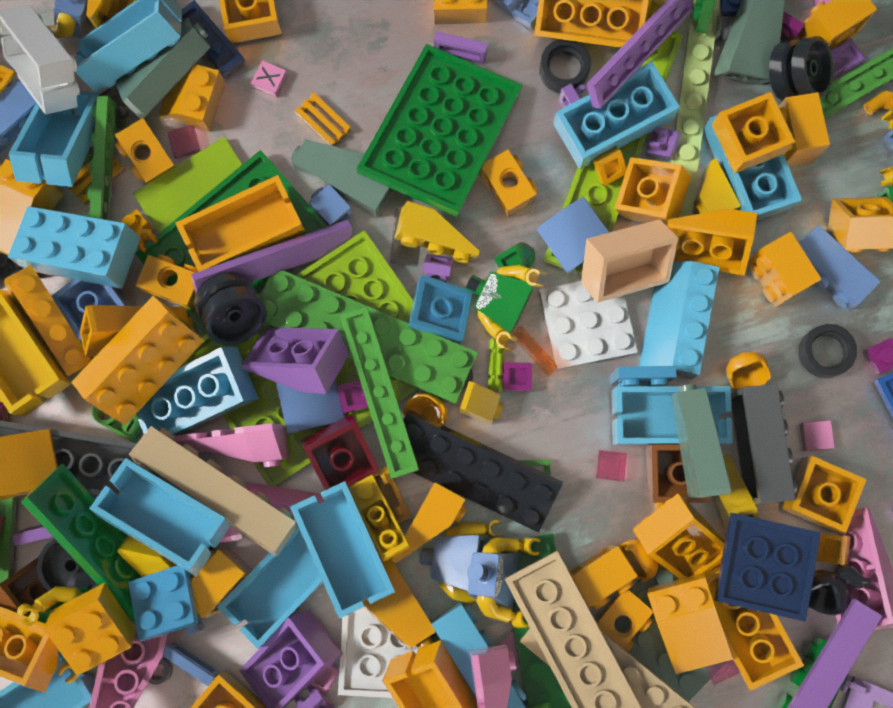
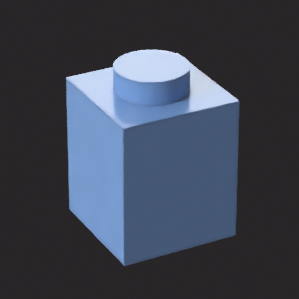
(330, 206)

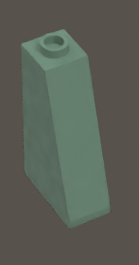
(751, 41)
(156, 77)
(338, 168)
(699, 443)

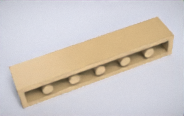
(206, 484)

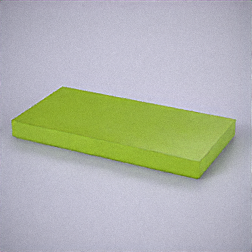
(186, 183)

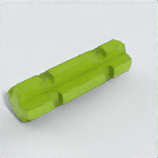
(496, 366)

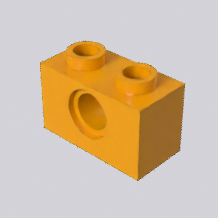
(141, 135)
(509, 198)
(154, 281)
(631, 607)

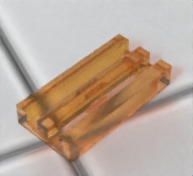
(534, 351)

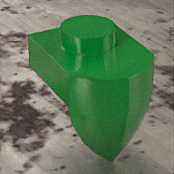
(518, 254)

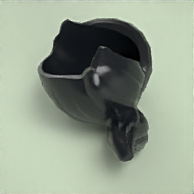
(830, 589)

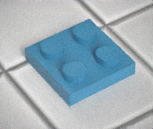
(440, 309)
(643, 375)
(163, 603)

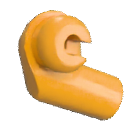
(882, 100)

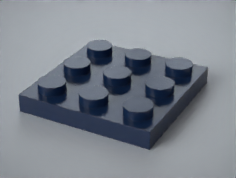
(767, 566)

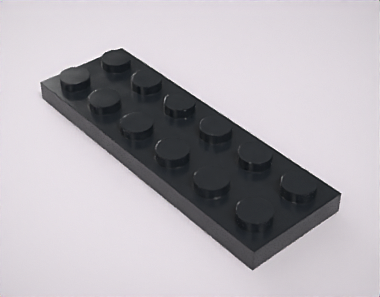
(481, 472)

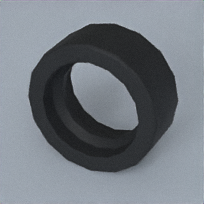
(567, 47)
(842, 336)

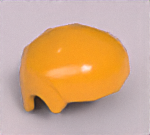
(748, 370)
(428, 406)
(640, 561)

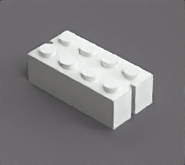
(39, 59)

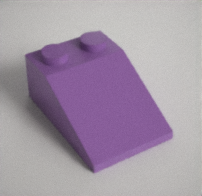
(298, 357)
(290, 660)

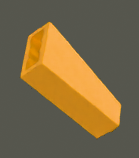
(105, 321)
(401, 612)

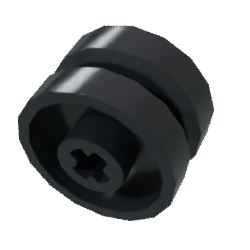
(801, 67)
(230, 308)
(58, 568)

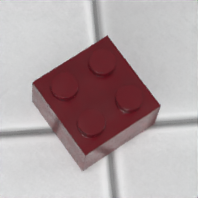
(340, 454)

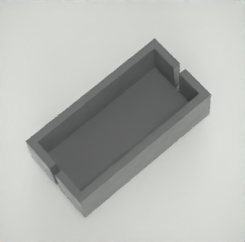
(762, 443)

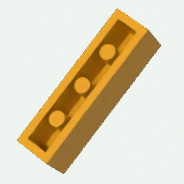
(47, 320)

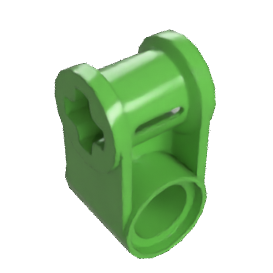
(129, 431)

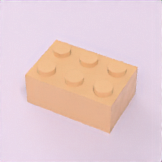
(628, 260)

